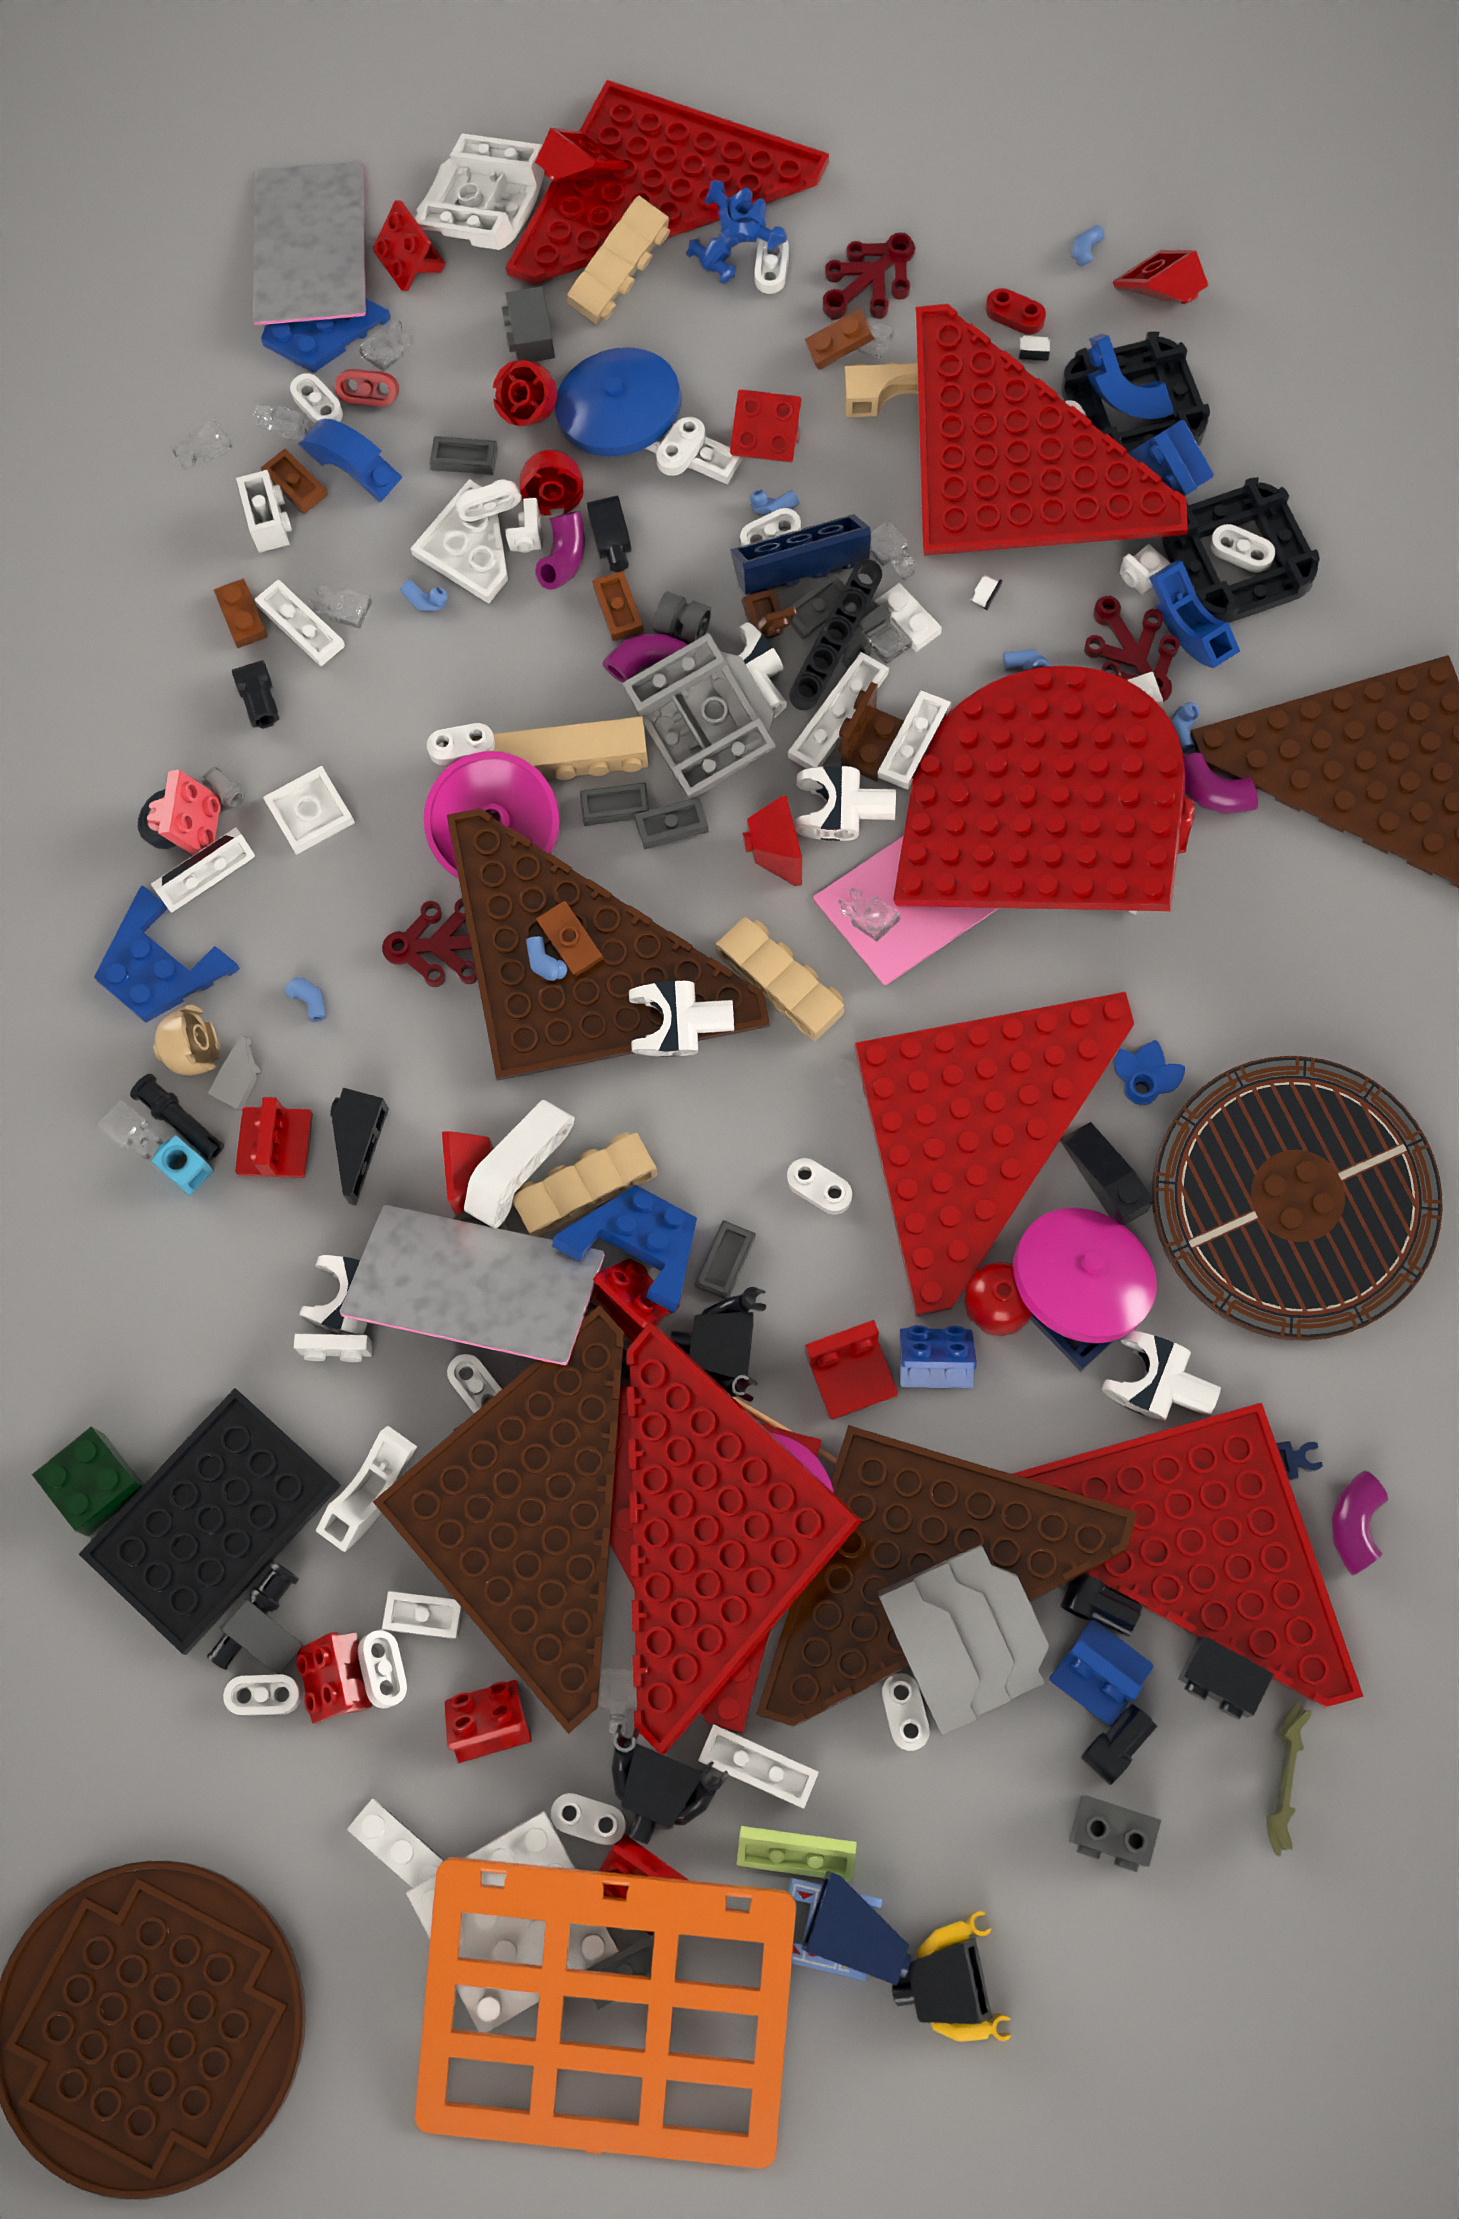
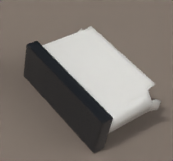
(1034, 348)
(986, 591)

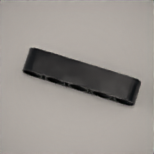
(845, 623)

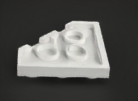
(465, 550)

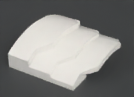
(483, 191)

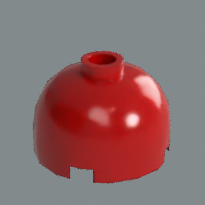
(524, 393)
(552, 480)
(994, 1300)

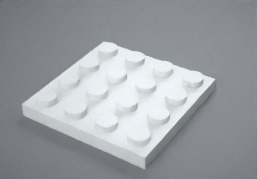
(509, 1937)

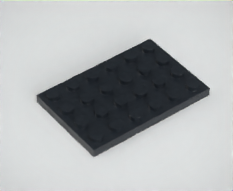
(209, 1521)

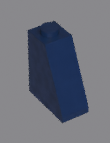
(854, 1934)

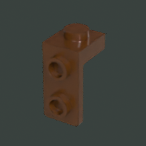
(765, 613)

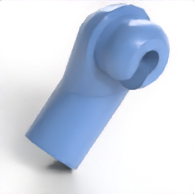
(424, 601)

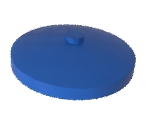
(618, 401)

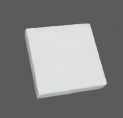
(308, 810)

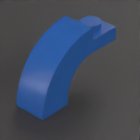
(1140, 401)
(349, 450)
(1187, 619)

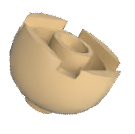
(186, 1042)

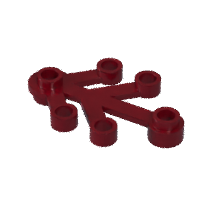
(870, 273)
(1132, 654)
(440, 944)

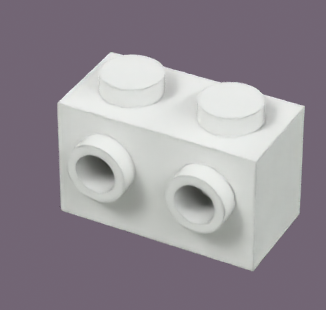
(263, 511)

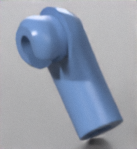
(1083, 243)
(764, 505)
(1025, 659)
(1183, 721)
(543, 964)
(311, 994)

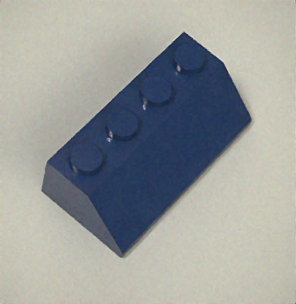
(801, 554)

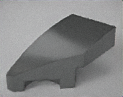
(859, 640)

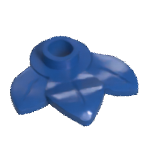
(1149, 1070)

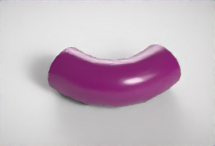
(566, 551)
(639, 654)
(1216, 792)
(1352, 1522)

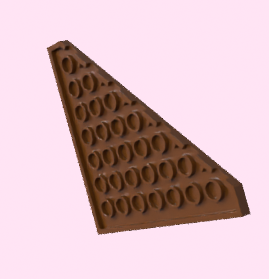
(1361, 760)
(580, 1019)
(915, 1515)
(521, 1517)

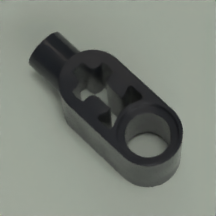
(610, 531)

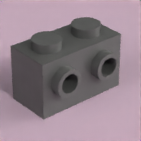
(529, 324)
(1115, 1832)

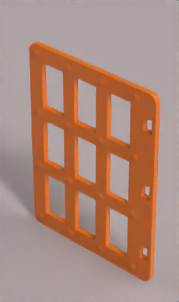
(652, 1905)

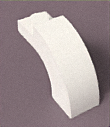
(354, 1509)

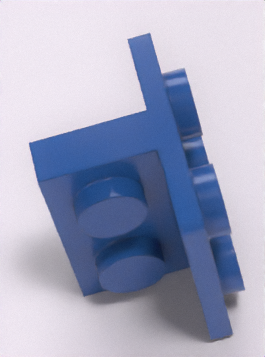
(1175, 458)
(937, 1357)
(1101, 1673)

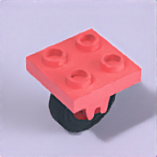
(180, 815)

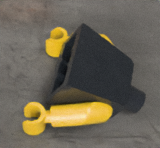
(950, 1985)

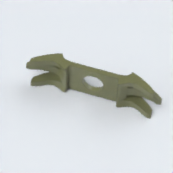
(1290, 1735)

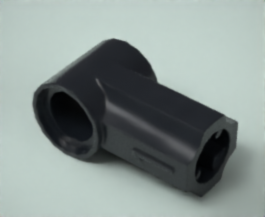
(255, 689)
(1092, 1600)
(1113, 1750)

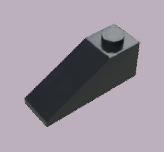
(356, 1128)
(1108, 1174)

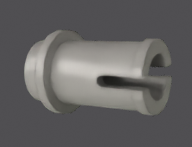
(230, 793)

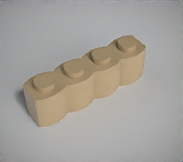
(618, 260)
(784, 982)
(585, 1185)

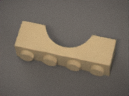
(872, 385)

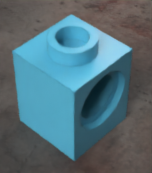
(191, 1175)

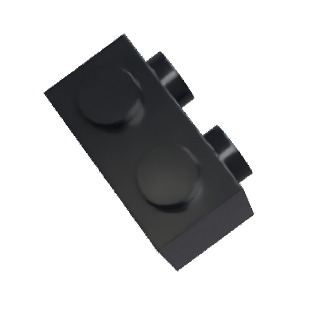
(1225, 1678)

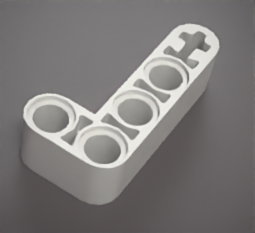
(514, 1161)

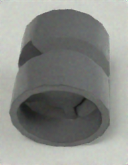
(681, 619)

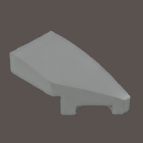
(236, 1075)

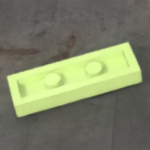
(795, 1853)

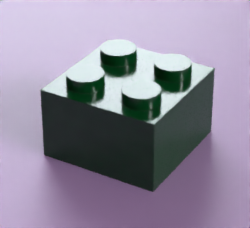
(88, 1481)

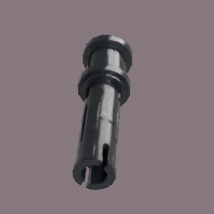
(166, 1107)
(266, 1598)

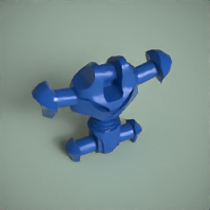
(740, 223)

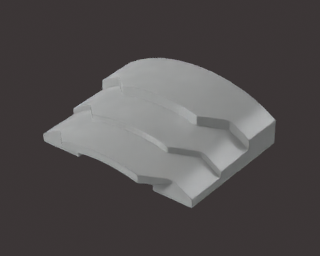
(703, 714)
(966, 1636)

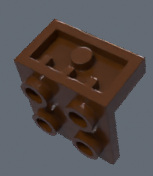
(867, 734)

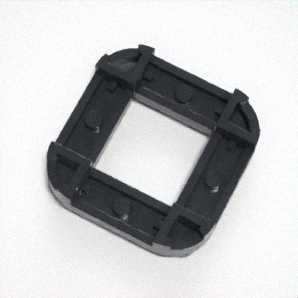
(1135, 360)
(1276, 523)

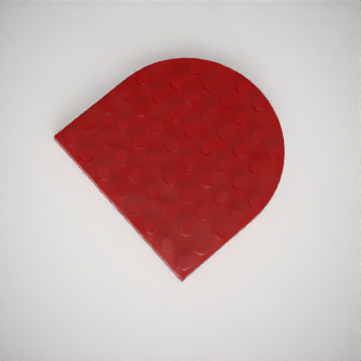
(1047, 799)

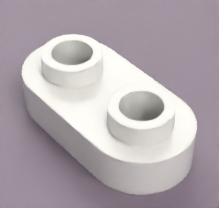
(771, 267)
(318, 402)
(683, 443)
(487, 500)
(770, 526)
(1243, 547)
(459, 742)
(818, 1185)
(478, 1387)
(385, 1669)
(263, 1695)
(905, 1712)
(588, 1818)

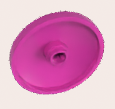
(500, 786)
(1084, 1275)

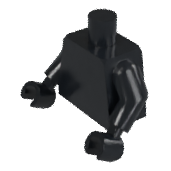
(724, 1340)
(658, 1787)

